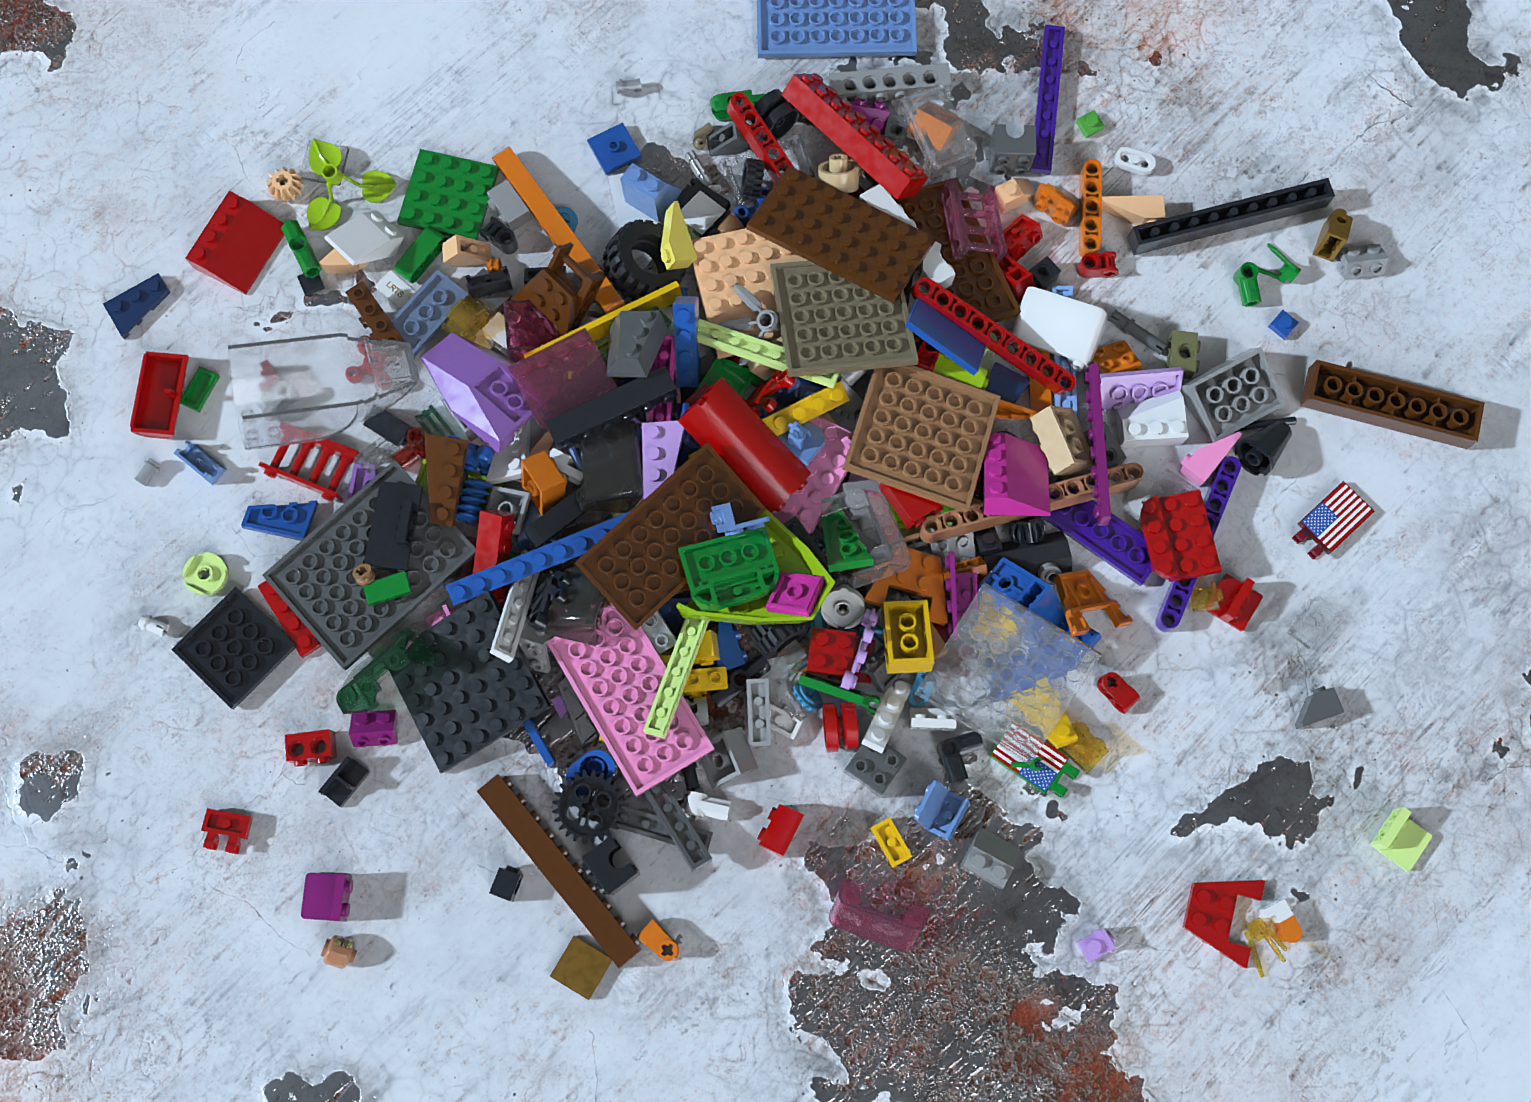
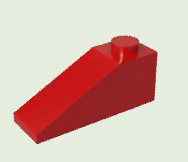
(1017, 276)

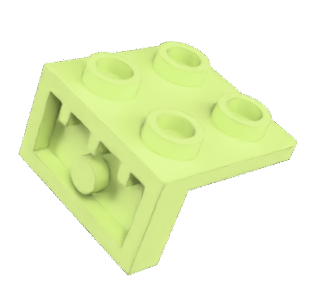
(1401, 839)

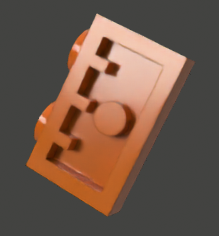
(1055, 204)
(1116, 358)

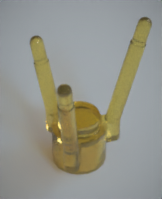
(1259, 929)

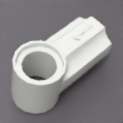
(702, 805)

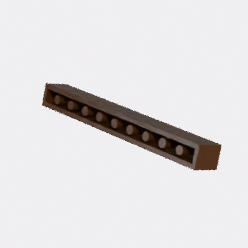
(559, 871)

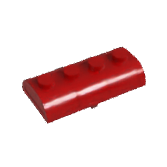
(158, 395)

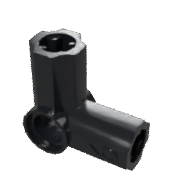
(962, 745)

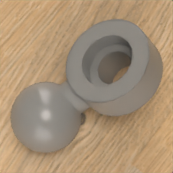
(1046, 570)

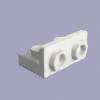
(930, 720)

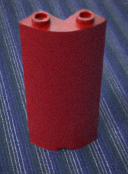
(746, 445)

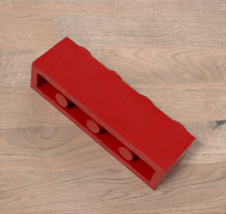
(493, 542)

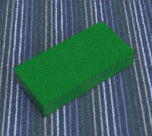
(199, 389)
(387, 588)

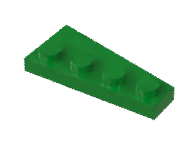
(843, 544)

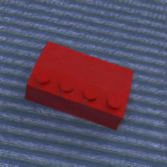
(236, 243)

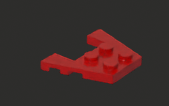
(1211, 914)

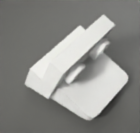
(568, 467)

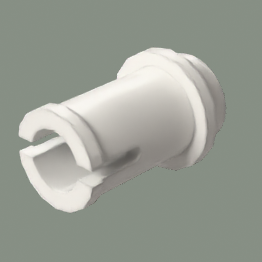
(148, 623)

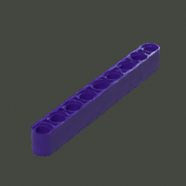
(1220, 498)

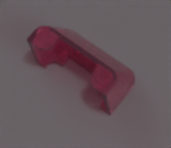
(873, 925)

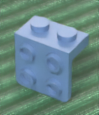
(724, 520)
(941, 810)

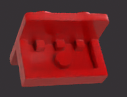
(1238, 602)

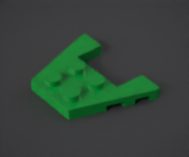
(733, 373)

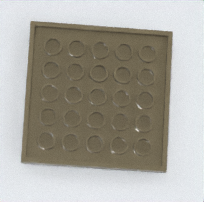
(837, 324)

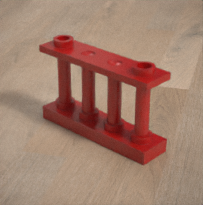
(327, 448)

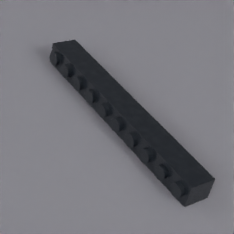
(1230, 216)

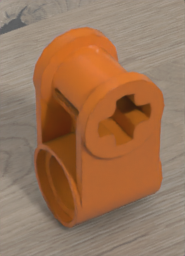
(656, 938)

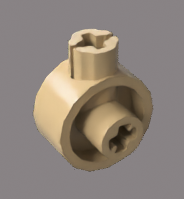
(840, 173)

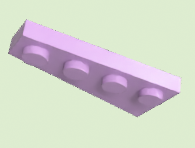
(1134, 386)
(660, 452)

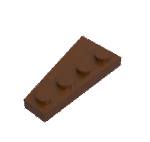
(444, 473)

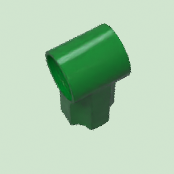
(1248, 286)

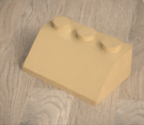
(1062, 440)

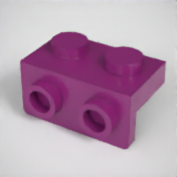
(875, 113)
(373, 728)

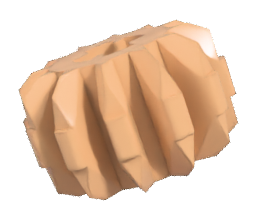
(284, 184)

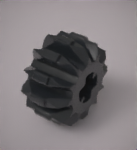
(1027, 530)

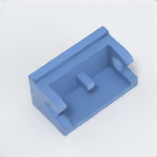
(201, 462)

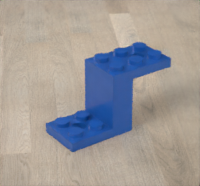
(1034, 595)

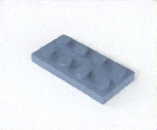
(426, 310)

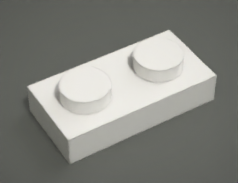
(783, 723)

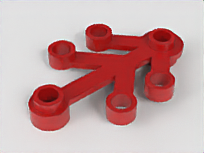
(765, 389)

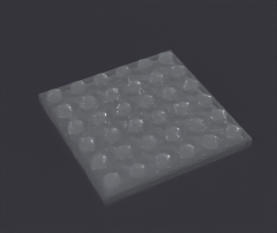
(1008, 673)

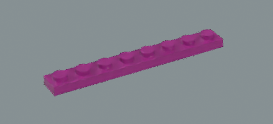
(1097, 451)

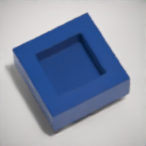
(1283, 324)

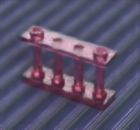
(958, 227)

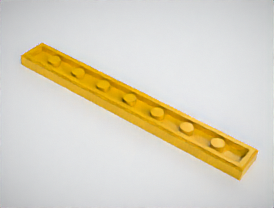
(601, 327)

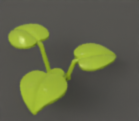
(324, 160)

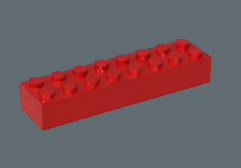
(855, 135)

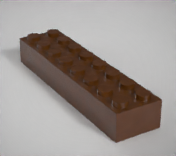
(1392, 404)

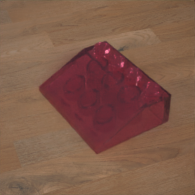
(561, 376)

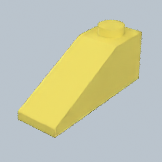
(676, 243)

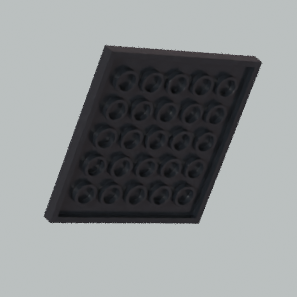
(468, 692)

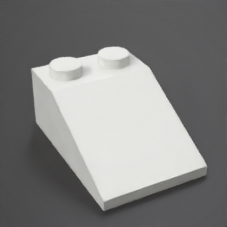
(366, 238)

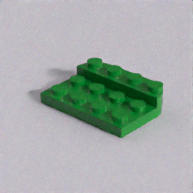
(730, 569)

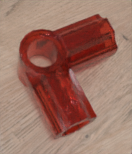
(413, 451)

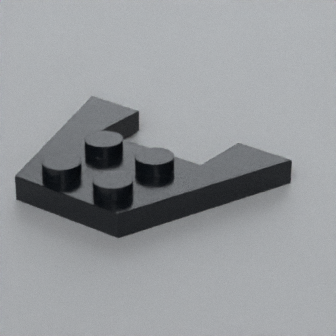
(577, 712)

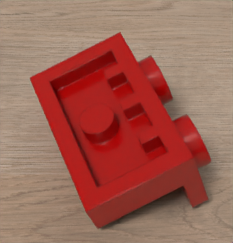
(1022, 236)

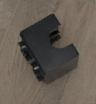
(600, 864)

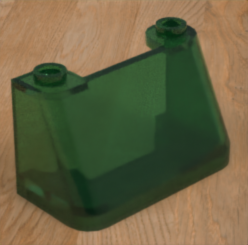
(361, 685)

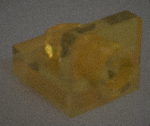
(1206, 598)

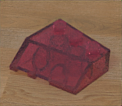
(526, 328)

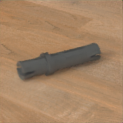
(1129, 326)

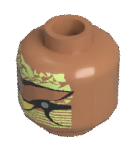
(338, 951)

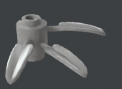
(762, 319)

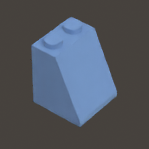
(648, 191)

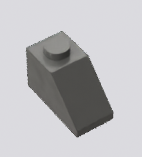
(727, 141)
(1319, 706)

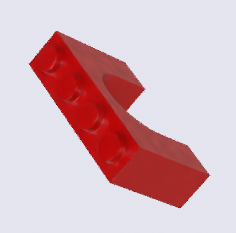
(910, 507)

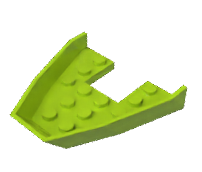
(791, 557)

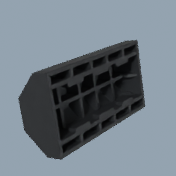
(1032, 556)

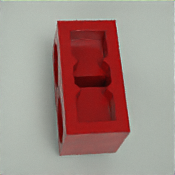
(310, 742)

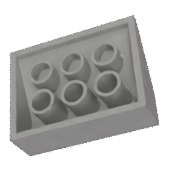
(1233, 394)

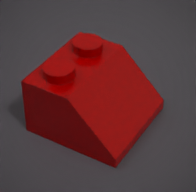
(780, 830)

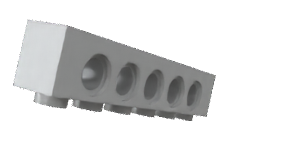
(895, 76)

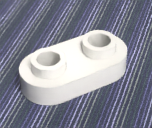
(1134, 161)

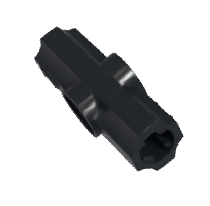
(753, 670)

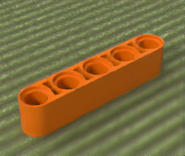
(1091, 200)

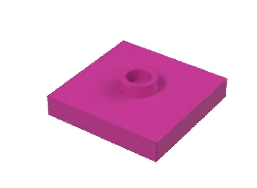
(795, 594)

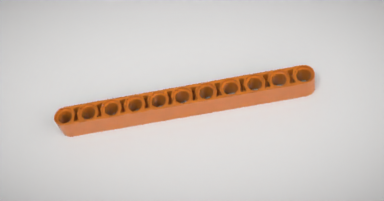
(553, 223)

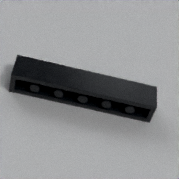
(611, 408)

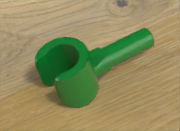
(1032, 766)

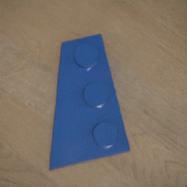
(286, 521)

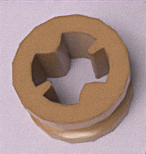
(363, 574)

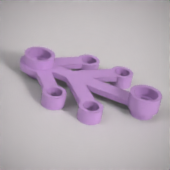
(869, 619)

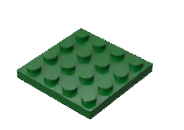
(447, 194)

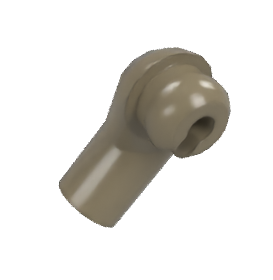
(699, 136)

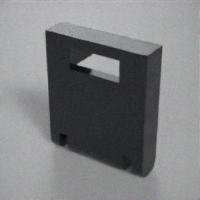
(689, 192)

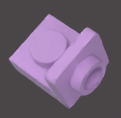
(1096, 944)

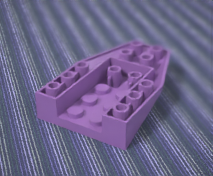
(478, 389)

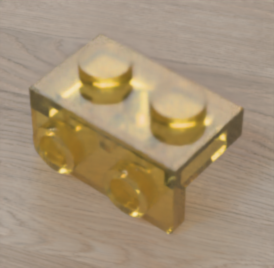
(1086, 750)

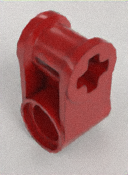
(1102, 265)
(926, 358)
(1119, 694)

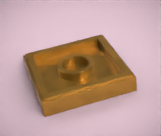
(581, 967)

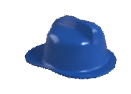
(592, 760)

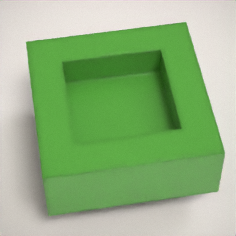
(1090, 124)

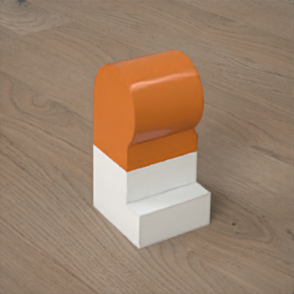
(1284, 920)

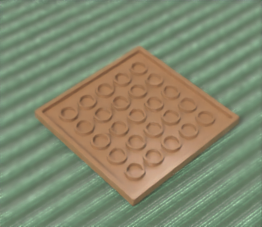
(922, 434)

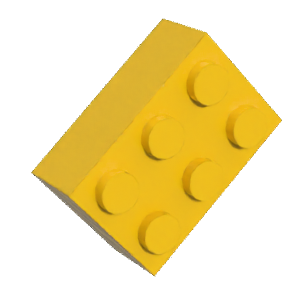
(907, 636)

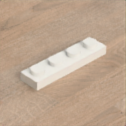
(887, 715)

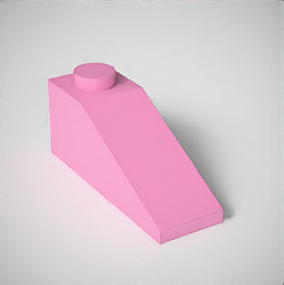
(1206, 459)

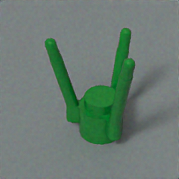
(1288, 271)

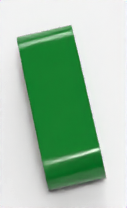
(420, 254)

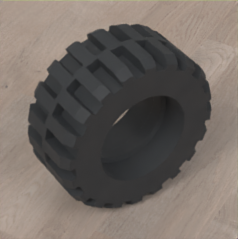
(622, 268)

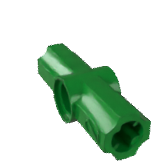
(301, 248)

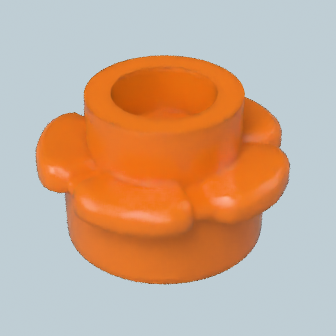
(494, 265)

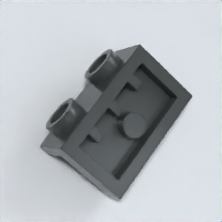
(876, 669)

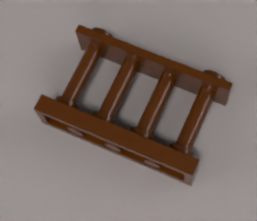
(590, 285)

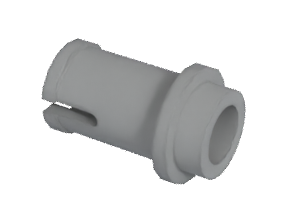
(628, 86)
(147, 471)

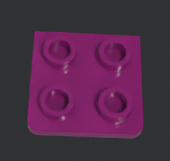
(326, 896)

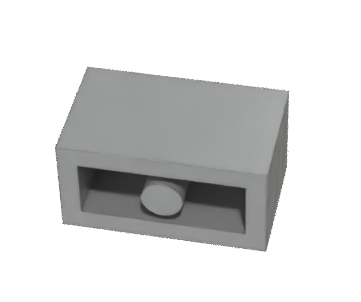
(508, 205)

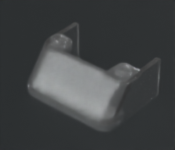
(893, 552)

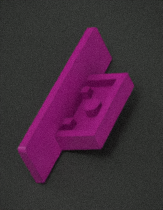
(962, 591)

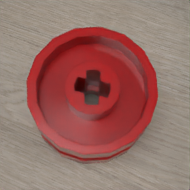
(841, 726)

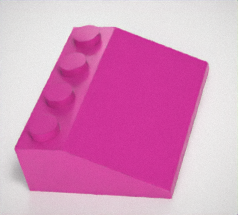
(1015, 477)

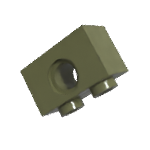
(1189, 344)

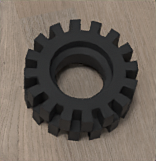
(752, 177)

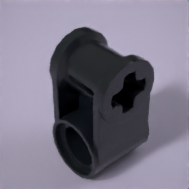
(497, 233)

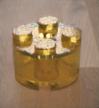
(466, 319)

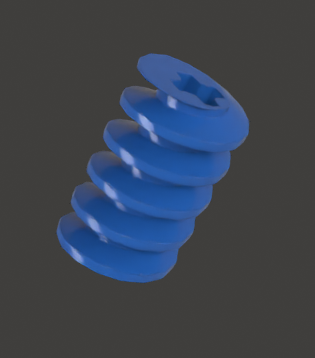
(472, 500)

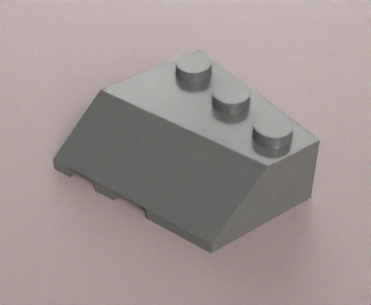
(634, 343)

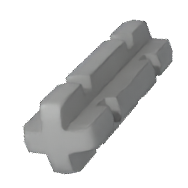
(698, 168)

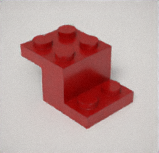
(834, 652)

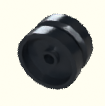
(776, 113)

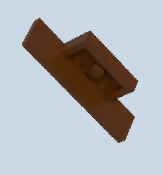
(372, 314)

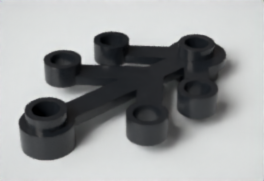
(541, 597)

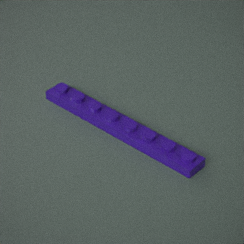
(1048, 97)

